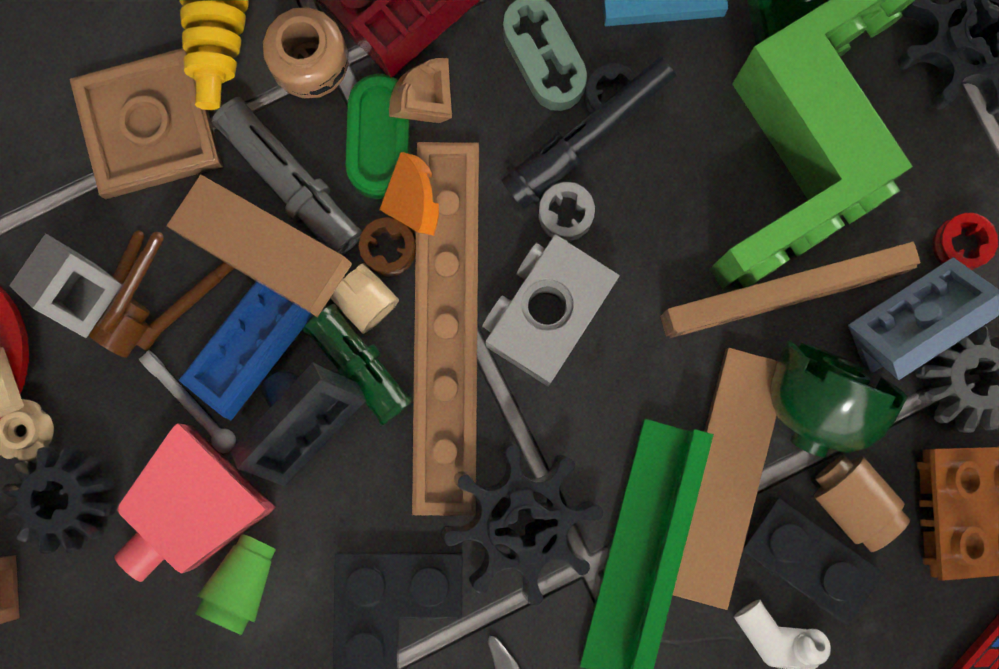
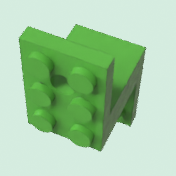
(819, 130)

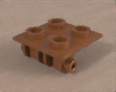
(964, 509)

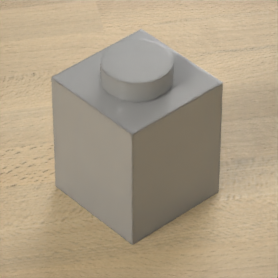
(65, 286)

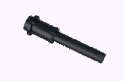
(562, 153)

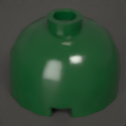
(831, 401)

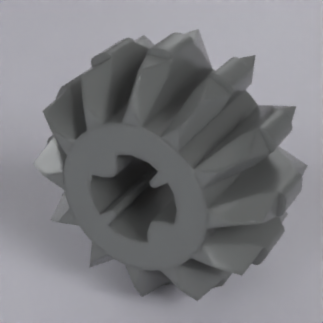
(949, 386)

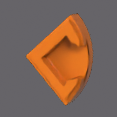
(410, 195)

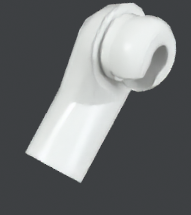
(782, 645)

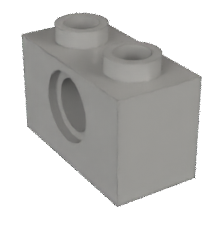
(580, 286)

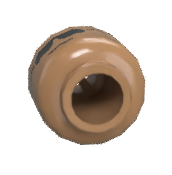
(306, 52)

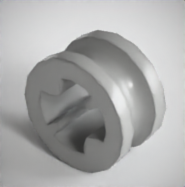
(584, 205)

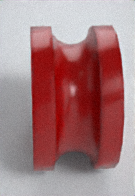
(975, 224)

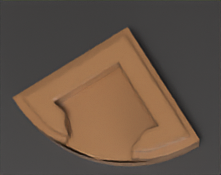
(423, 93)

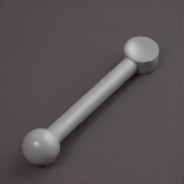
(222, 439)

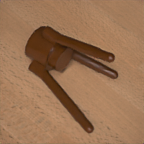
(123, 321)

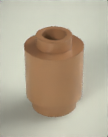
(861, 502)

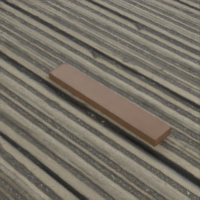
(447, 335)

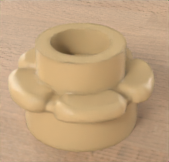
(38, 432)

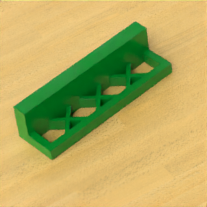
(646, 548)

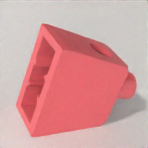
(186, 506)

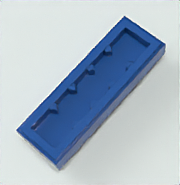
(244, 349)

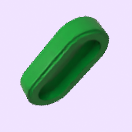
(373, 136)

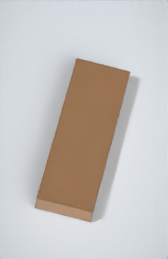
(260, 245)

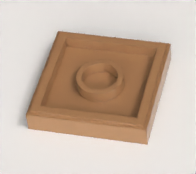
(144, 124)

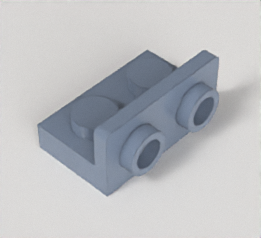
(924, 319)

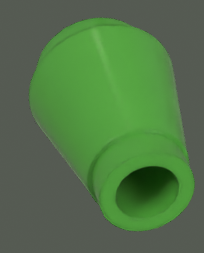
(237, 585)

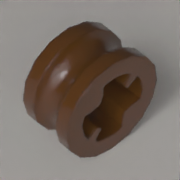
(396, 231)

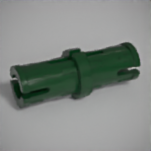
(358, 363)

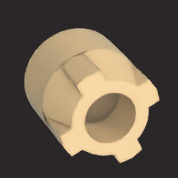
(364, 298)

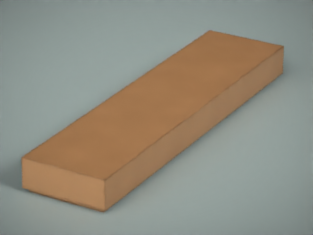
(790, 290)
(742, 430)

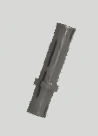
(303, 196)

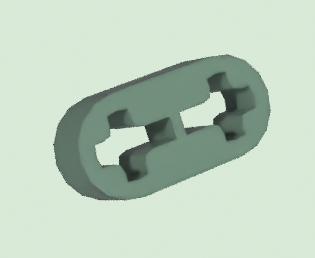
(556, 47)

